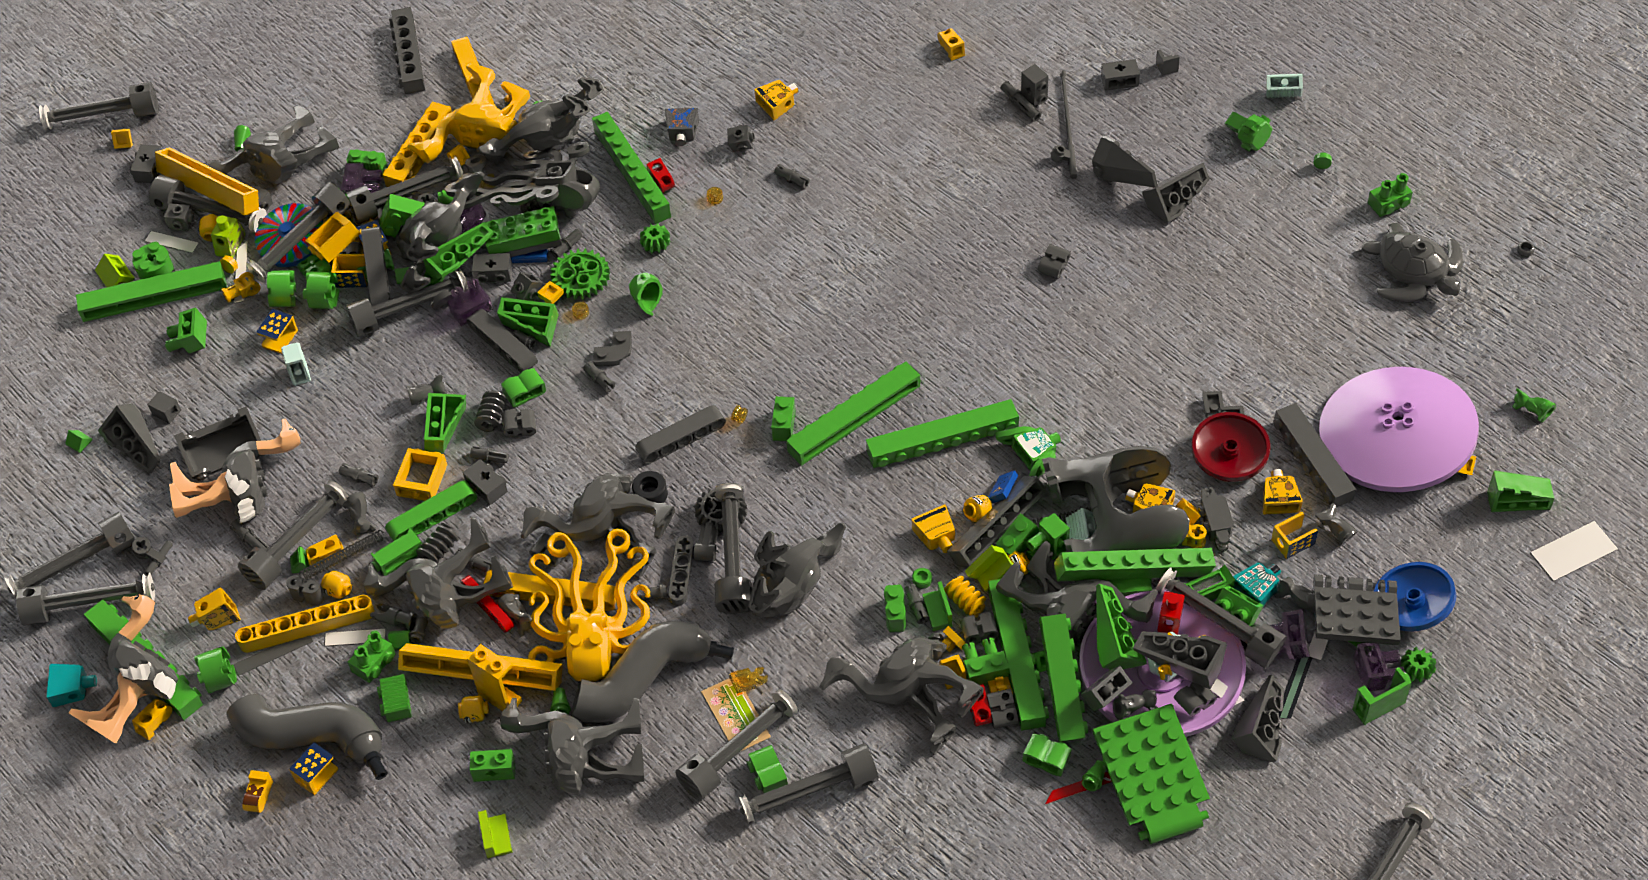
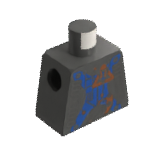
(682, 124)

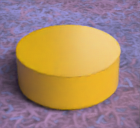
(229, 264)

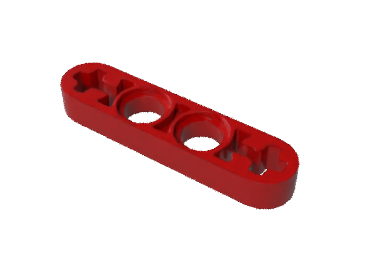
(491, 608)

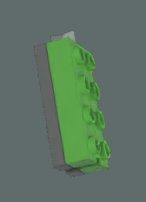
(524, 233)

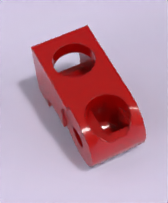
(660, 175)
(981, 711)

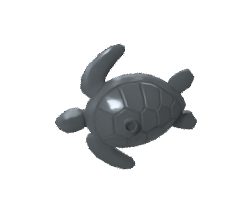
(1417, 263)

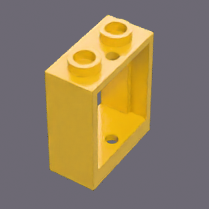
(332, 237)
(417, 490)

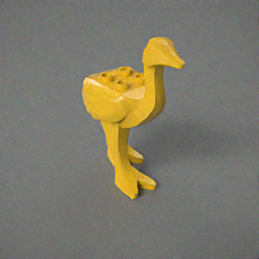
(475, 121)

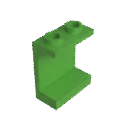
(1371, 708)

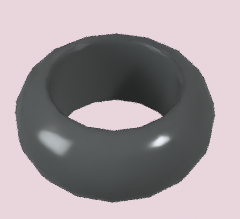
(1525, 253)

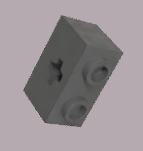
(1120, 74)
(1034, 85)
(144, 165)
(492, 267)
(485, 481)
(1106, 688)

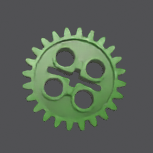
(580, 273)

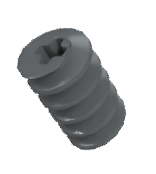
(490, 411)
(437, 542)

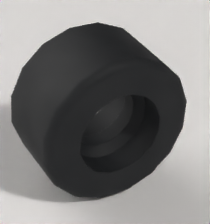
(650, 479)

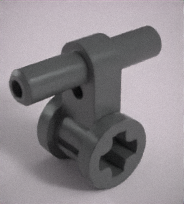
(156, 557)

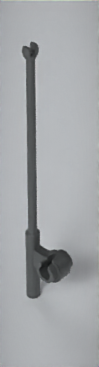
(1059, 152)

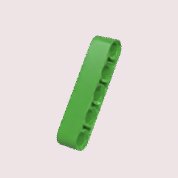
(432, 510)

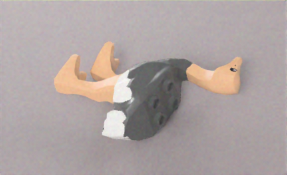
(239, 481)
(137, 673)

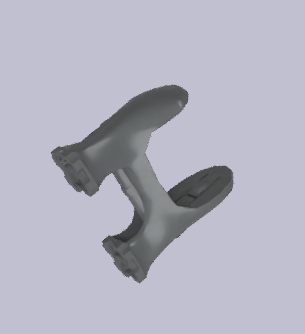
(1102, 481)

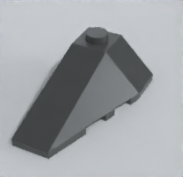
(1119, 166)
(1175, 192)
(129, 434)
(1189, 657)
(1260, 725)

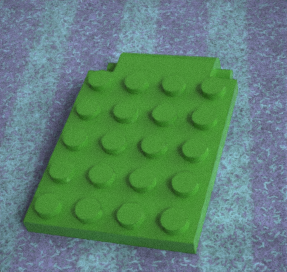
(1154, 773)

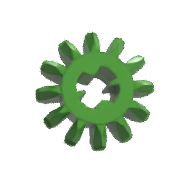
(654, 238)
(1418, 664)

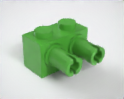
(1390, 195)
(189, 332)
(1053, 531)
(1239, 605)
(371, 657)
(985, 667)

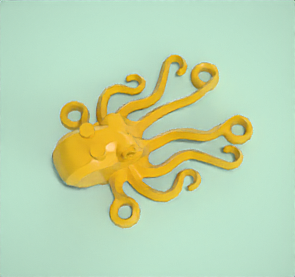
(587, 636)

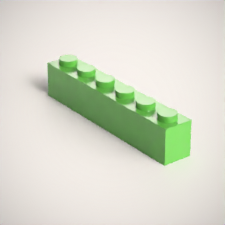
(1062, 677)

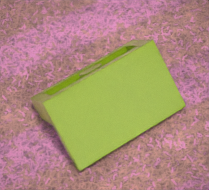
(113, 270)
(989, 566)
(495, 834)

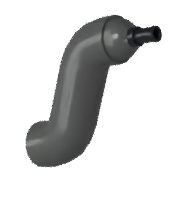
(640, 667)
(307, 725)

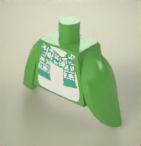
(1031, 446)

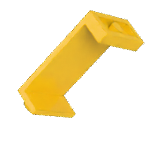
(487, 674)

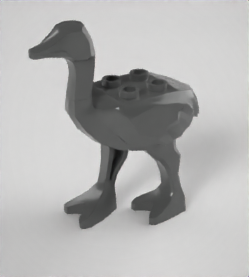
(547, 123)
(268, 153)
(431, 228)
(600, 512)
(789, 571)
(433, 584)
(1075, 599)
(905, 679)
(569, 745)

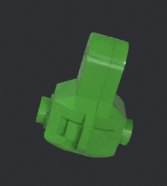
(1251, 131)

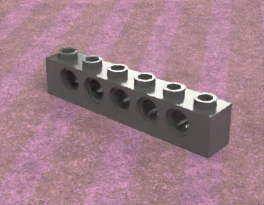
(407, 50)

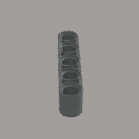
(375, 265)
(501, 340)
(680, 434)

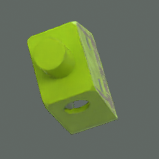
(227, 236)

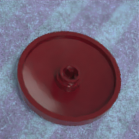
(1230, 446)

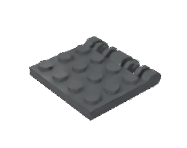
(1356, 613)

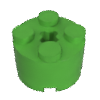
(152, 261)
(281, 288)
(321, 290)
(215, 669)

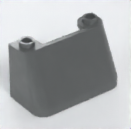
(210, 446)

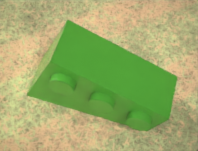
(529, 317)
(442, 419)
(1519, 492)

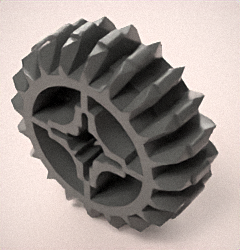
(715, 515)

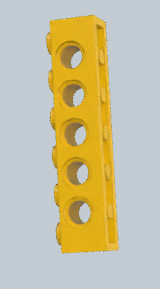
(406, 162)

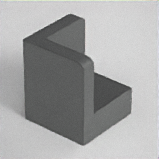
(1167, 64)
(164, 407)

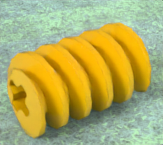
(964, 596)

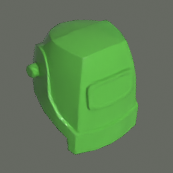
(646, 291)

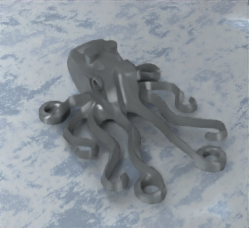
(553, 184)

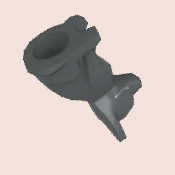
(421, 391)
(357, 508)
(1338, 527)
(1301, 595)
(514, 609)
(1125, 705)

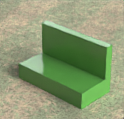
(938, 608)

